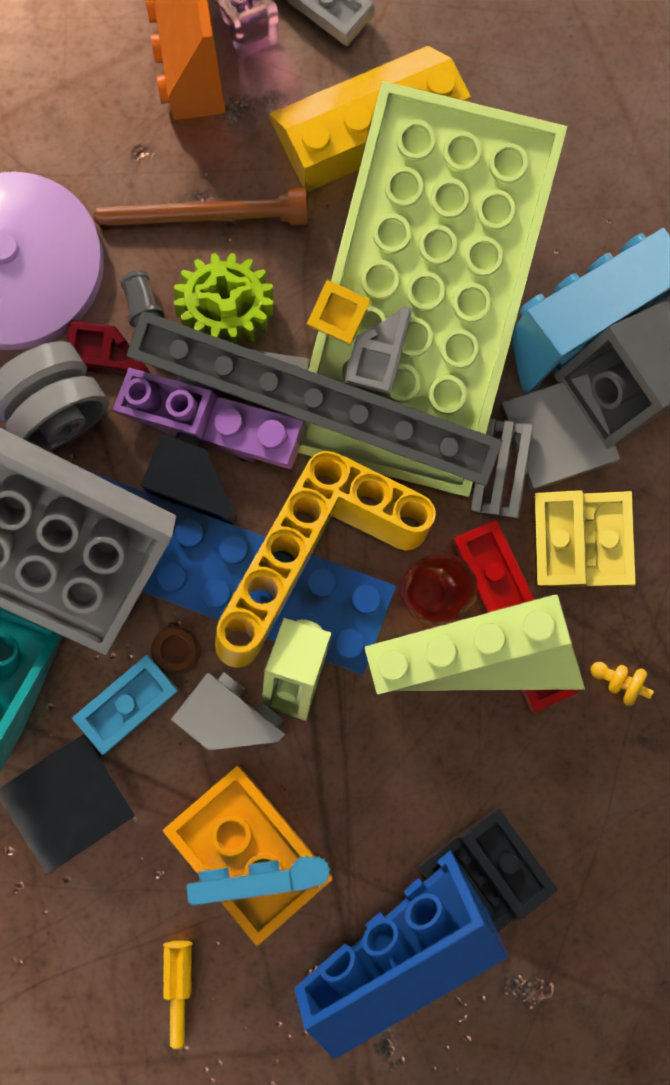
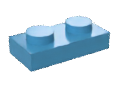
(125, 704)

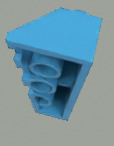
(584, 307)

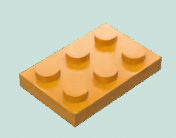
(238, 828)

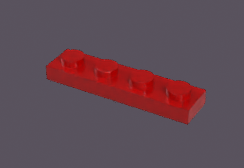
(501, 586)

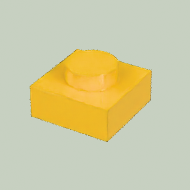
(338, 312)

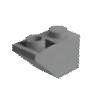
(223, 719)

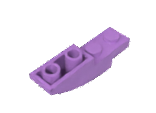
(215, 421)

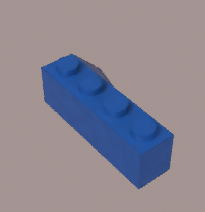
(401, 962)

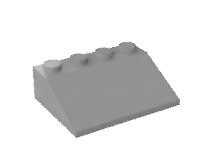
(73, 544)

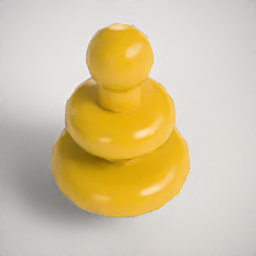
(619, 680)

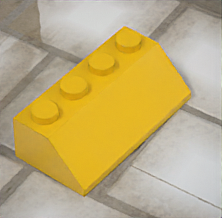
(331, 128)

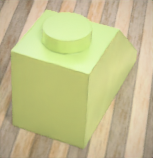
(295, 667)

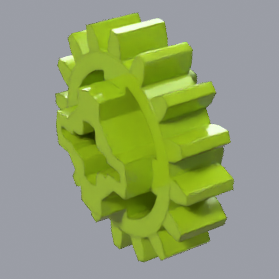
(224, 299)

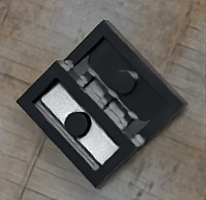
(65, 804)
(498, 868)

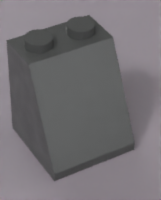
(626, 373)

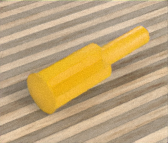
(177, 986)

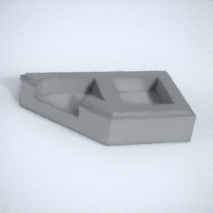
(378, 354)

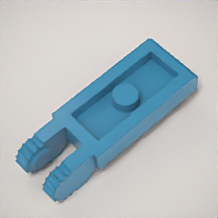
(263, 879)

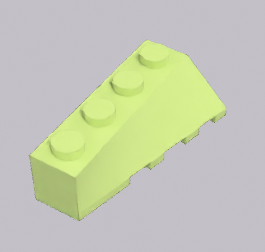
(493, 651)

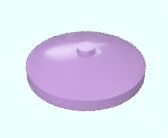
(46, 260)

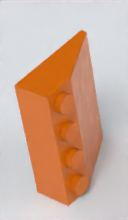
(188, 57)

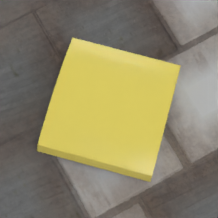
(585, 539)

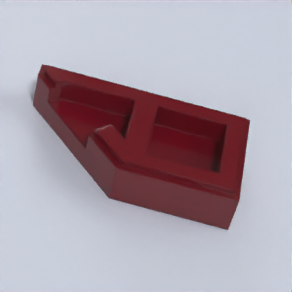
(102, 348)

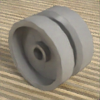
(49, 396)

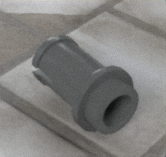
(139, 296)

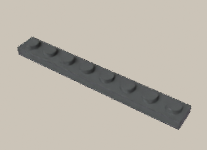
(314, 398)

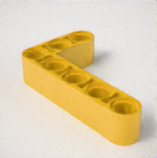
(301, 539)

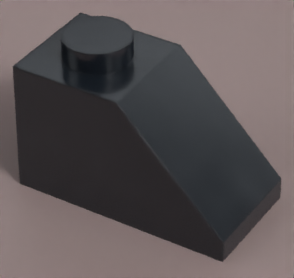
(186, 476)

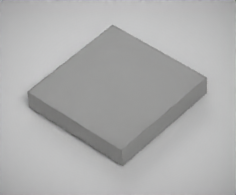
(562, 435)

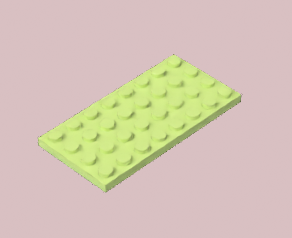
(449, 229)

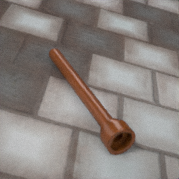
(290, 207)

